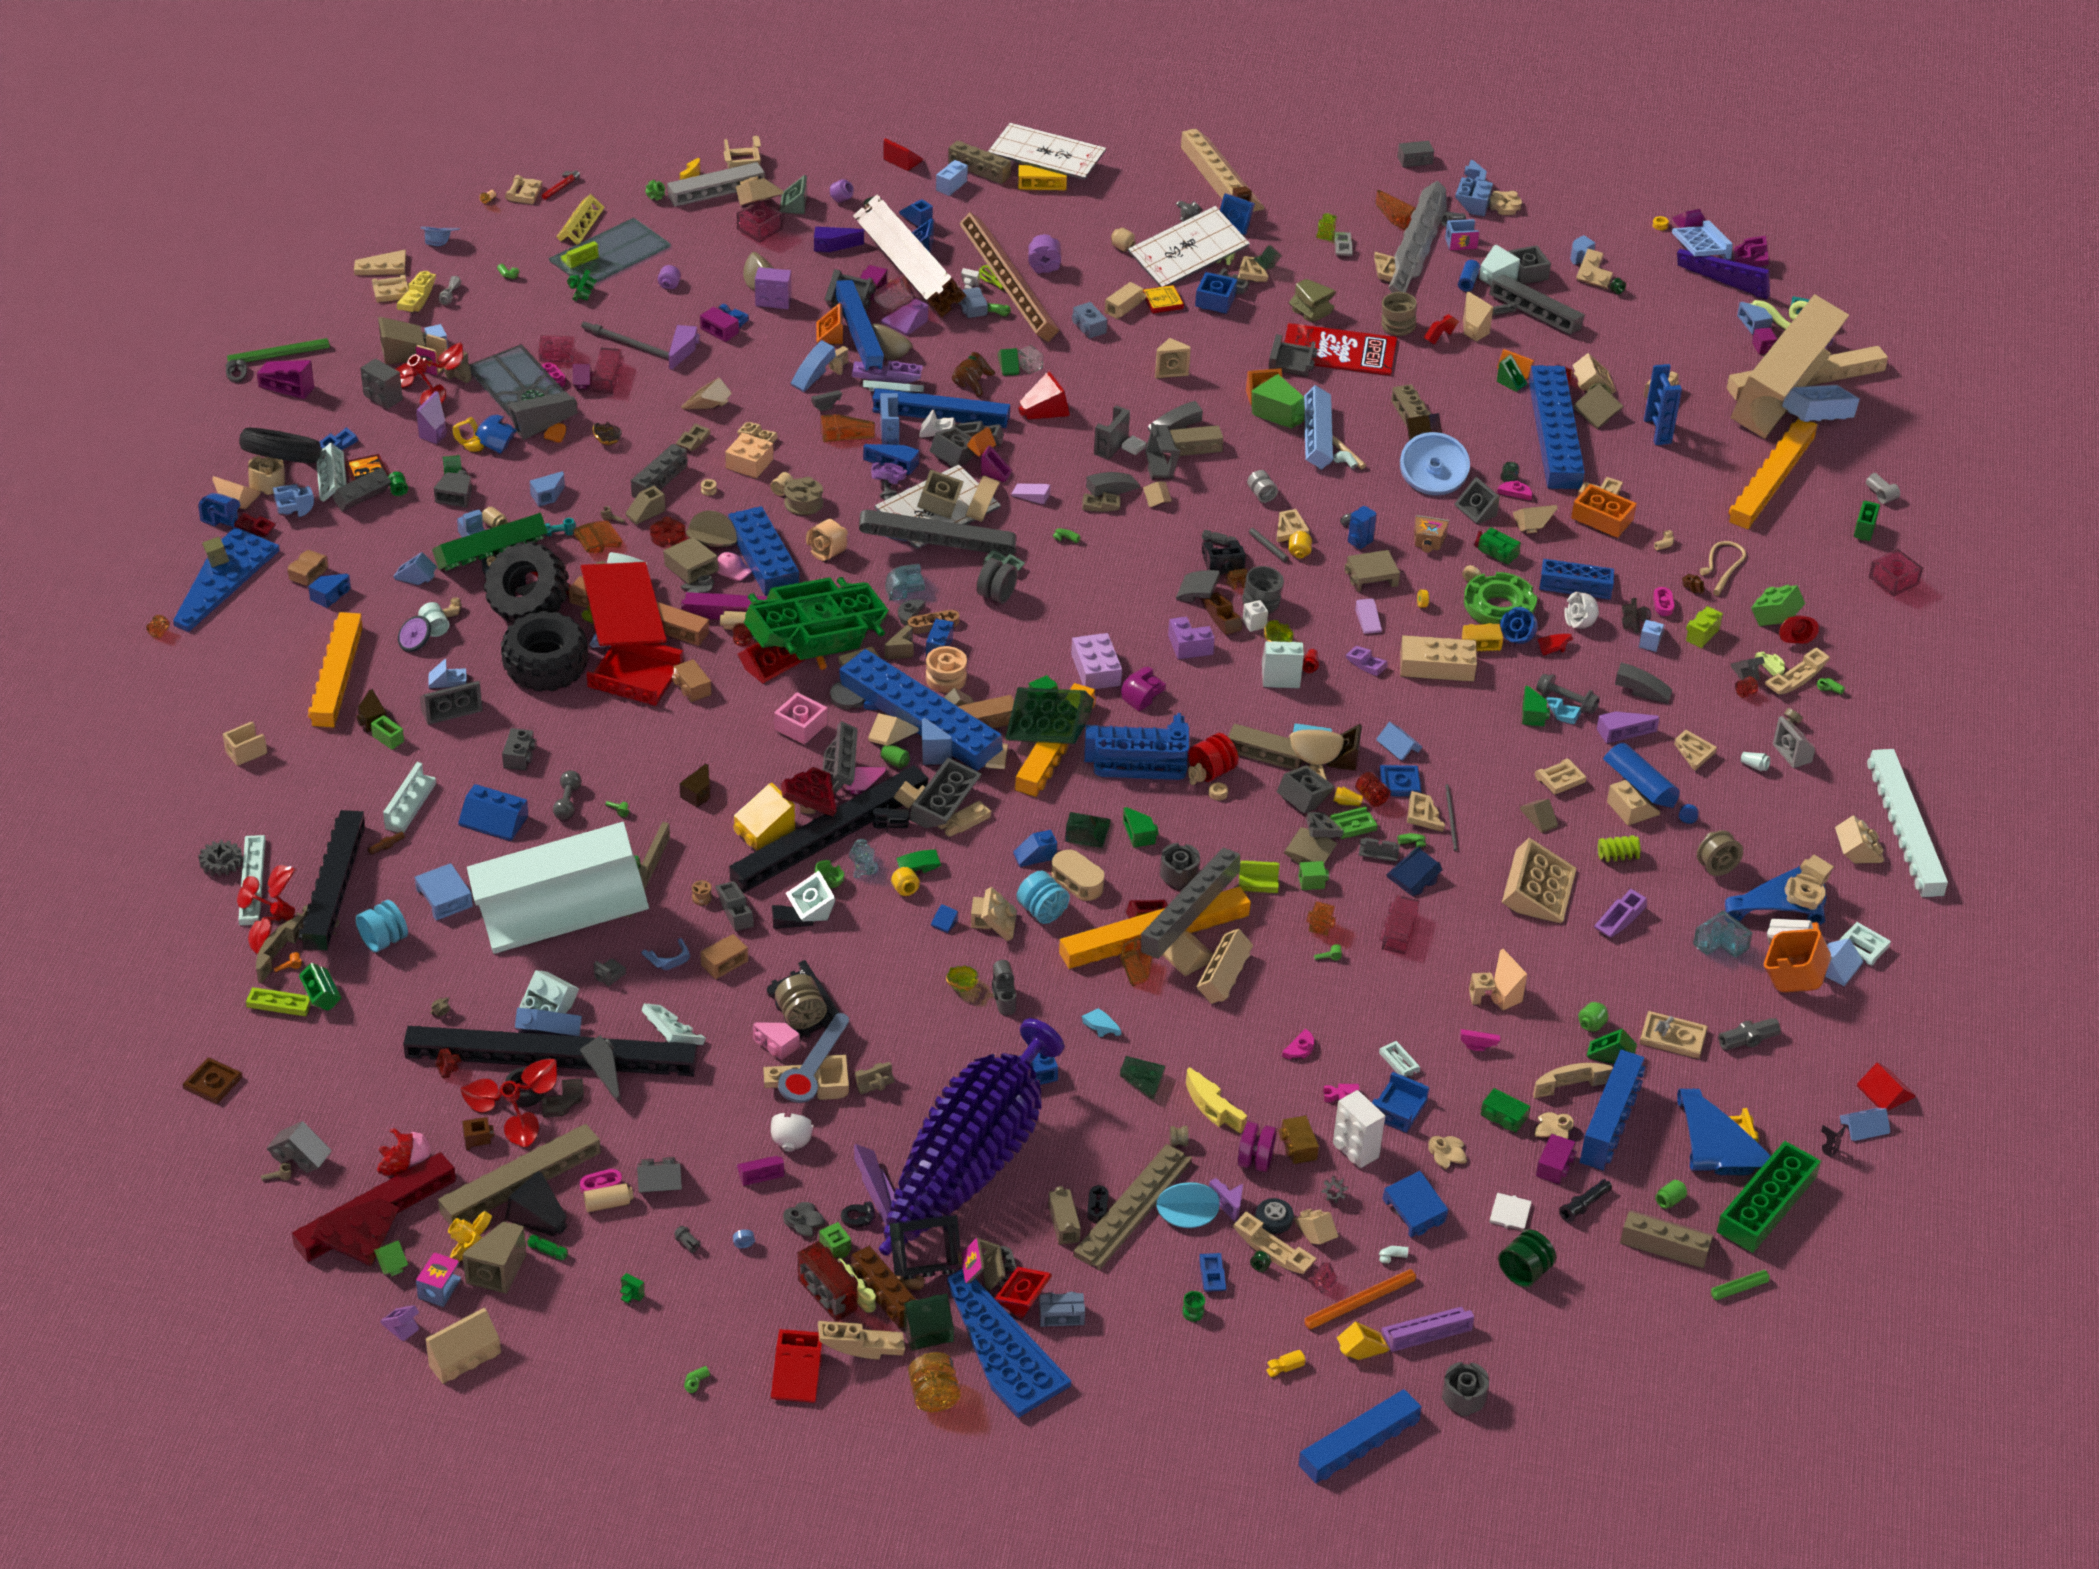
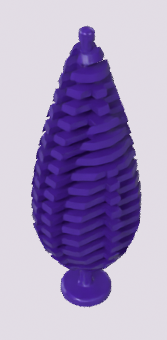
(972, 1131)

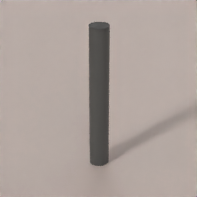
(1268, 544)

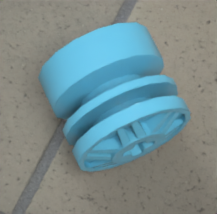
(1043, 897)
(381, 925)

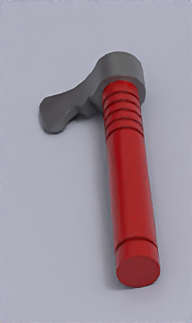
(572, 176)

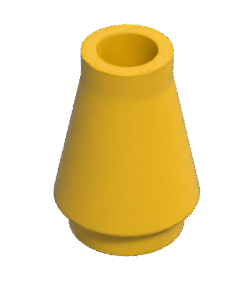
(1347, 797)

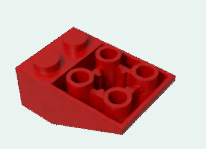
(797, 1366)

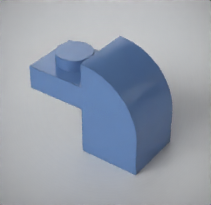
(1580, 248)
(470, 523)

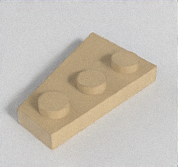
(383, 264)

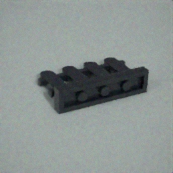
(831, 1008)

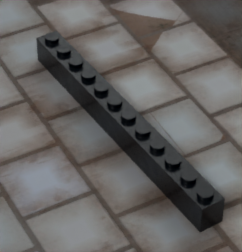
(821, 832)

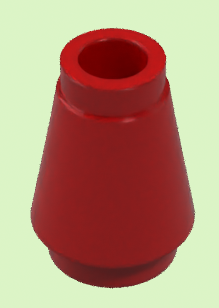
(1310, 661)

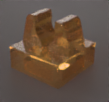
(1236, 576)

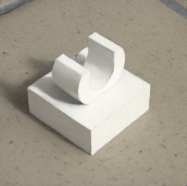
(970, 278)

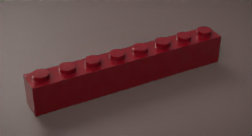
(400, 1190)

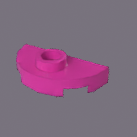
(1515, 489)
(1478, 1040)
(1301, 1046)

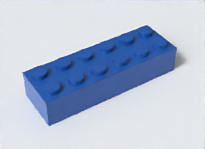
(763, 549)
(1613, 1110)

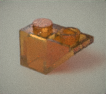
(1135, 963)

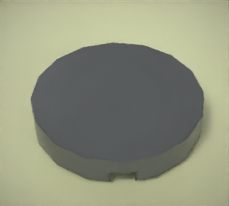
(845, 698)

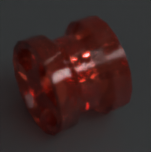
(741, 635)
(1746, 687)

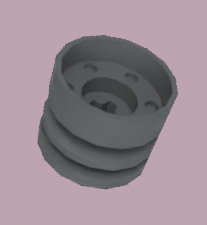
(1265, 585)

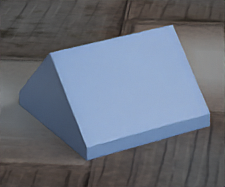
(1844, 961)

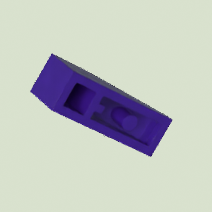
(833, 239)

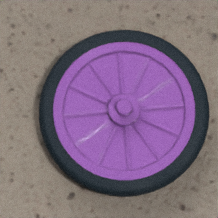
(414, 633)

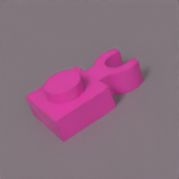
(1338, 1093)

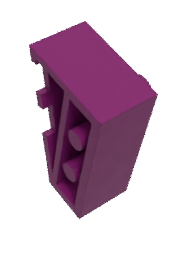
(287, 377)

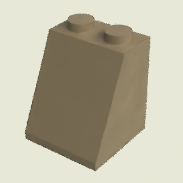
(399, 340)
(496, 1258)

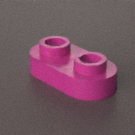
(555, 373)
(1663, 601)
(600, 1179)

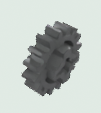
(220, 858)

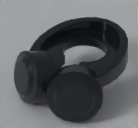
(867, 1209)

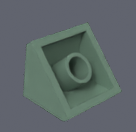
(795, 197)

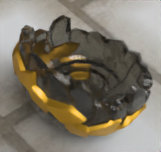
(607, 433)

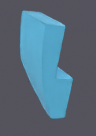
(1563, 712)
(1101, 1022)

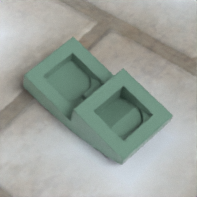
(1010, 559)

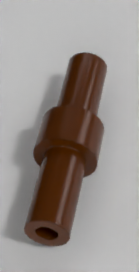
(386, 843)

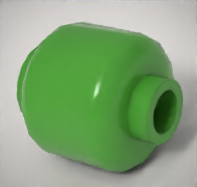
(1593, 1016)

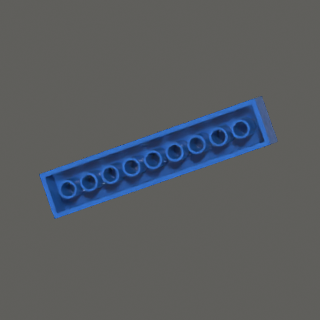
(1556, 427)
(911, 702)

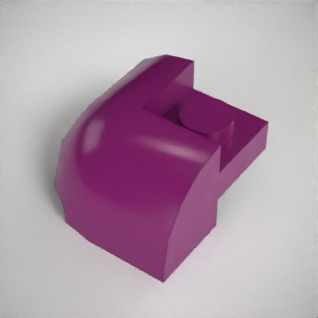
(1752, 252)
(1141, 688)

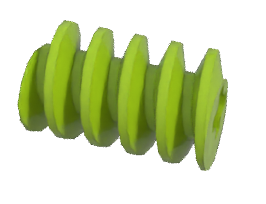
(1619, 847)

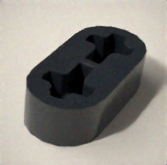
(1100, 1204)

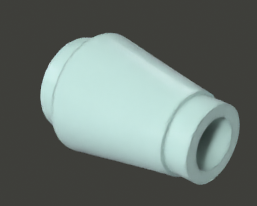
(1758, 761)

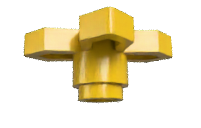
(467, 1233)

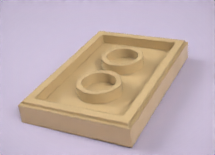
(1681, 1038)

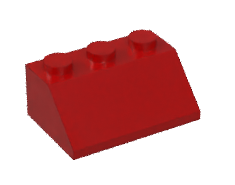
(767, 661)

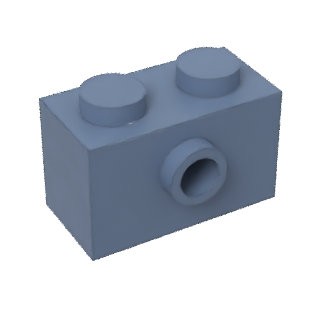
(1089, 320)

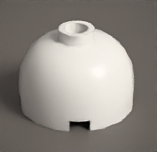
(1581, 610)
(791, 1131)

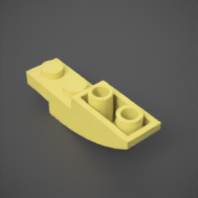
(418, 292)
(1207, 1098)

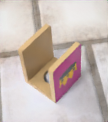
(434, 349)

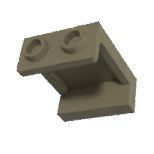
(1372, 568)

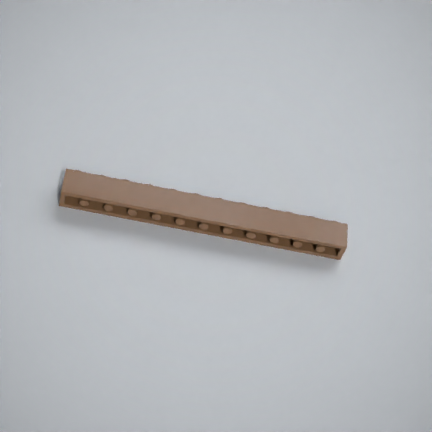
(1009, 277)

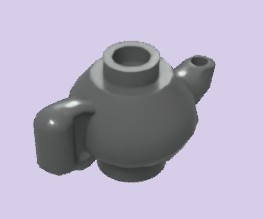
(1188, 210)

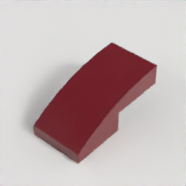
(258, 527)

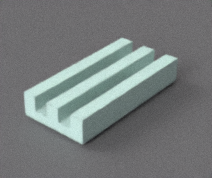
(1396, 1061)

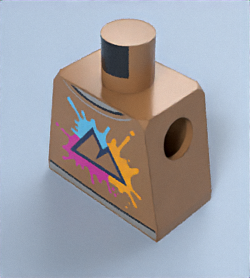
(1430, 532)

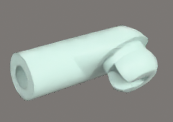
(1345, 456)

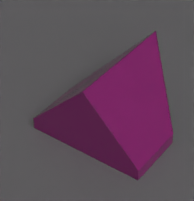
(1689, 219)
(994, 466)

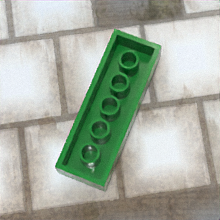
(484, 543)
(1768, 1196)

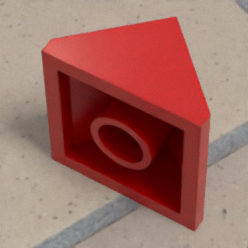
(900, 155)
(1884, 1088)
(1022, 1290)

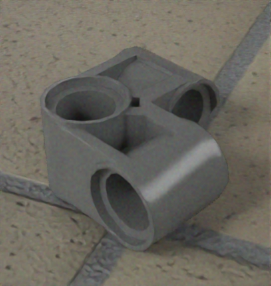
(1003, 987)

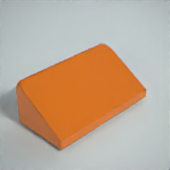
(1523, 362)
(981, 441)

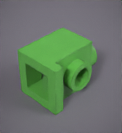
(838, 1243)

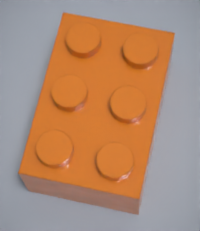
(1603, 510)

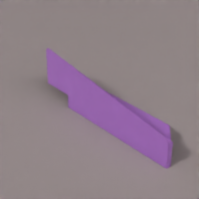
(874, 1180)

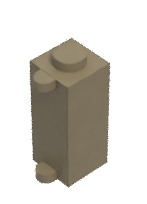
(1064, 1216)

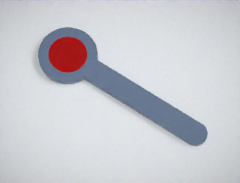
(800, 1084)

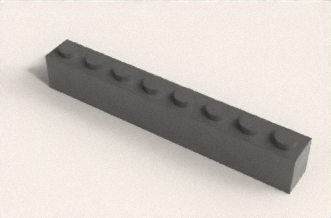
(1190, 903)

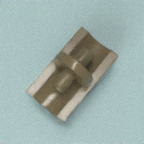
(874, 1078)

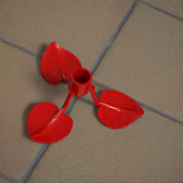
(448, 359)
(281, 910)
(522, 1128)

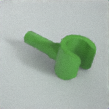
(621, 808)
(1335, 953)

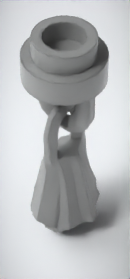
(446, 296)

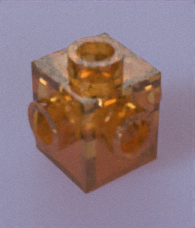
(1321, 918)

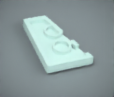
(893, 386)
(667, 1024)

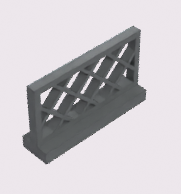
(841, 756)

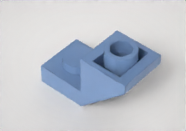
(1475, 171)

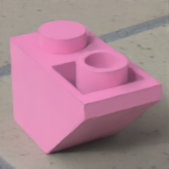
(776, 1038)

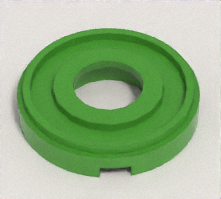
(1501, 585)

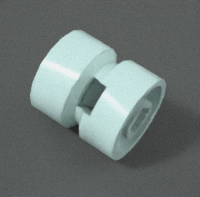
(436, 617)

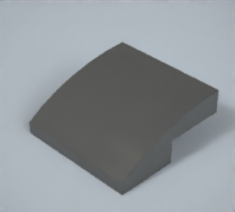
(1198, 584)

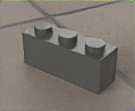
(361, 489)

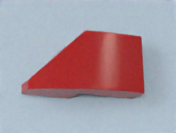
(1554, 643)

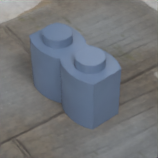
(974, 303)

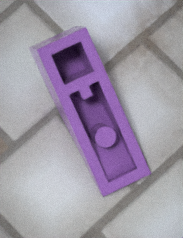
(683, 344)
(1624, 725)

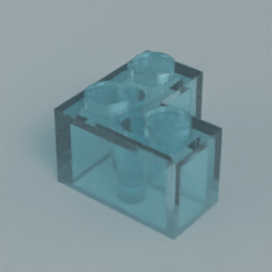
(1722, 932)

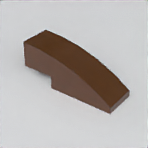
(1222, 613)

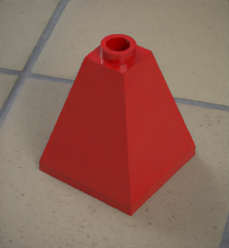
(1044, 400)

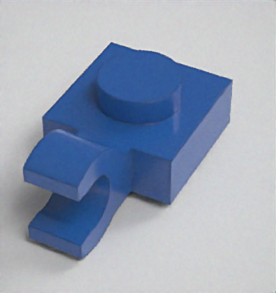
(741, 316)

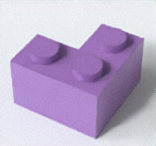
(1190, 641)

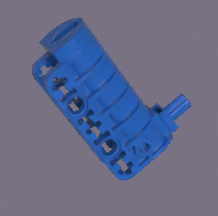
(1138, 750)

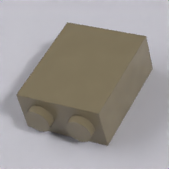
(690, 560)

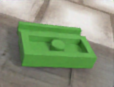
(1355, 822)

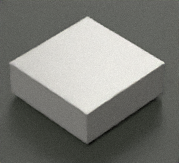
(1133, 445)

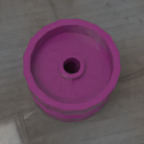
(1254, 1146)

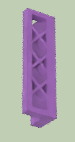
(1428, 1328)

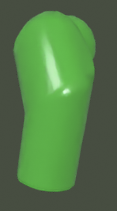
(1059, 533)

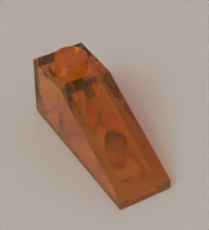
(1395, 210)
(842, 427)

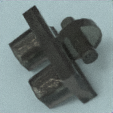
(1633, 615)

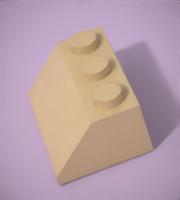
(756, 189)
(462, 1346)

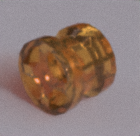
(158, 626)

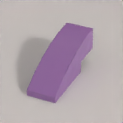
(1621, 913)

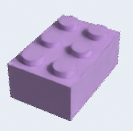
(1096, 661)

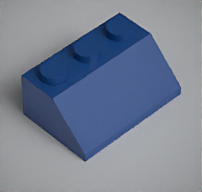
(493, 812)

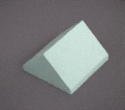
(812, 899)

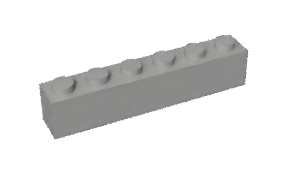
(711, 184)

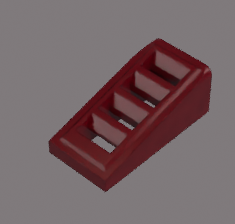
(1140, 907)

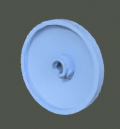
(1434, 463)

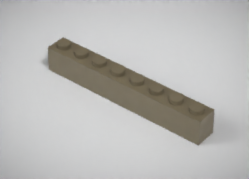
(499, 1184)

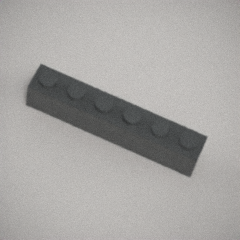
(1537, 304)

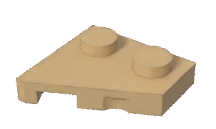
(1252, 270)
(1288, 524)
(1694, 749)

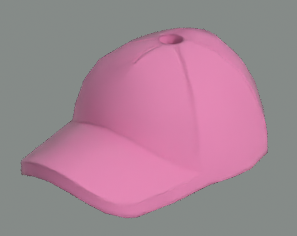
(732, 566)

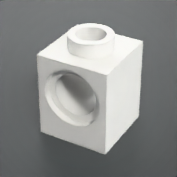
(1255, 615)

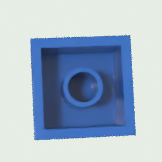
(1216, 292)

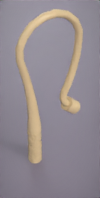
(1704, 571)

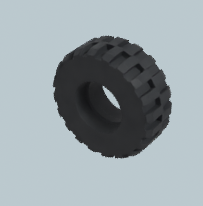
(511, 567)

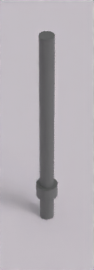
(599, 330)

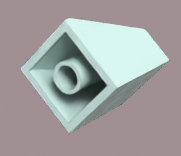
(1282, 664)

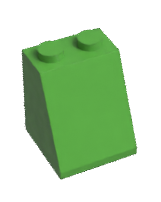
(1278, 402)

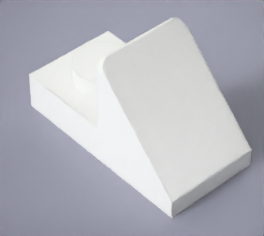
(932, 425)

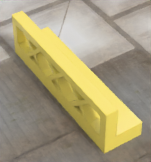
(580, 216)

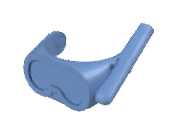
(668, 963)

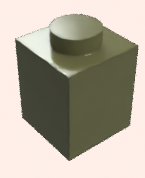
(215, 552)

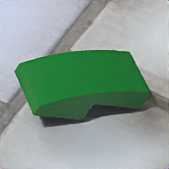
(924, 860)

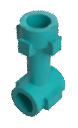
(567, 526)

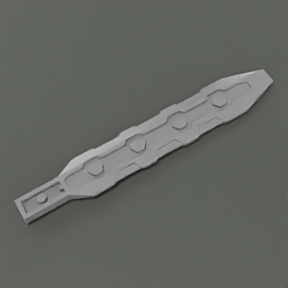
(1418, 236)

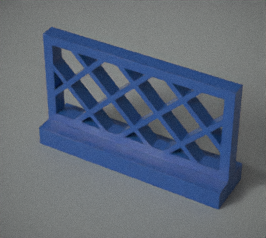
(1569, 583)

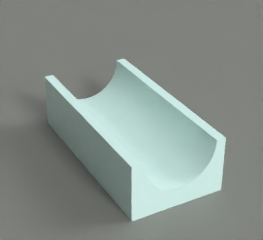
(558, 887)

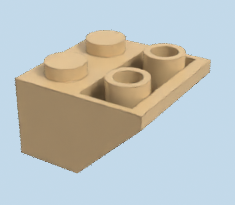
(1859, 841)

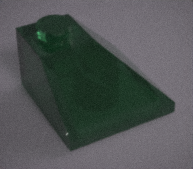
(1087, 829)

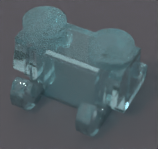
(863, 859)

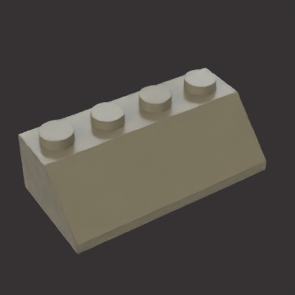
(1666, 1238)

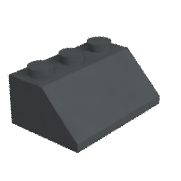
(451, 702)

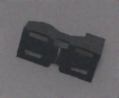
(1831, 1136)

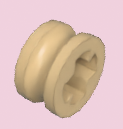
(708, 487)

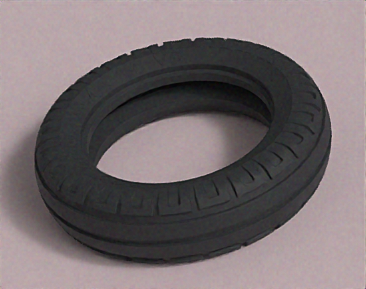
(280, 445)

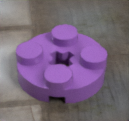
(889, 471)

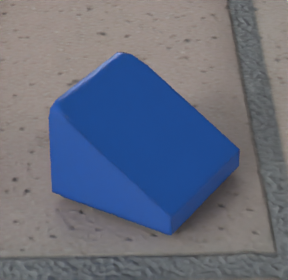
(945, 918)

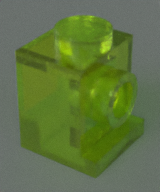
(1326, 226)

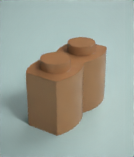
(307, 567)

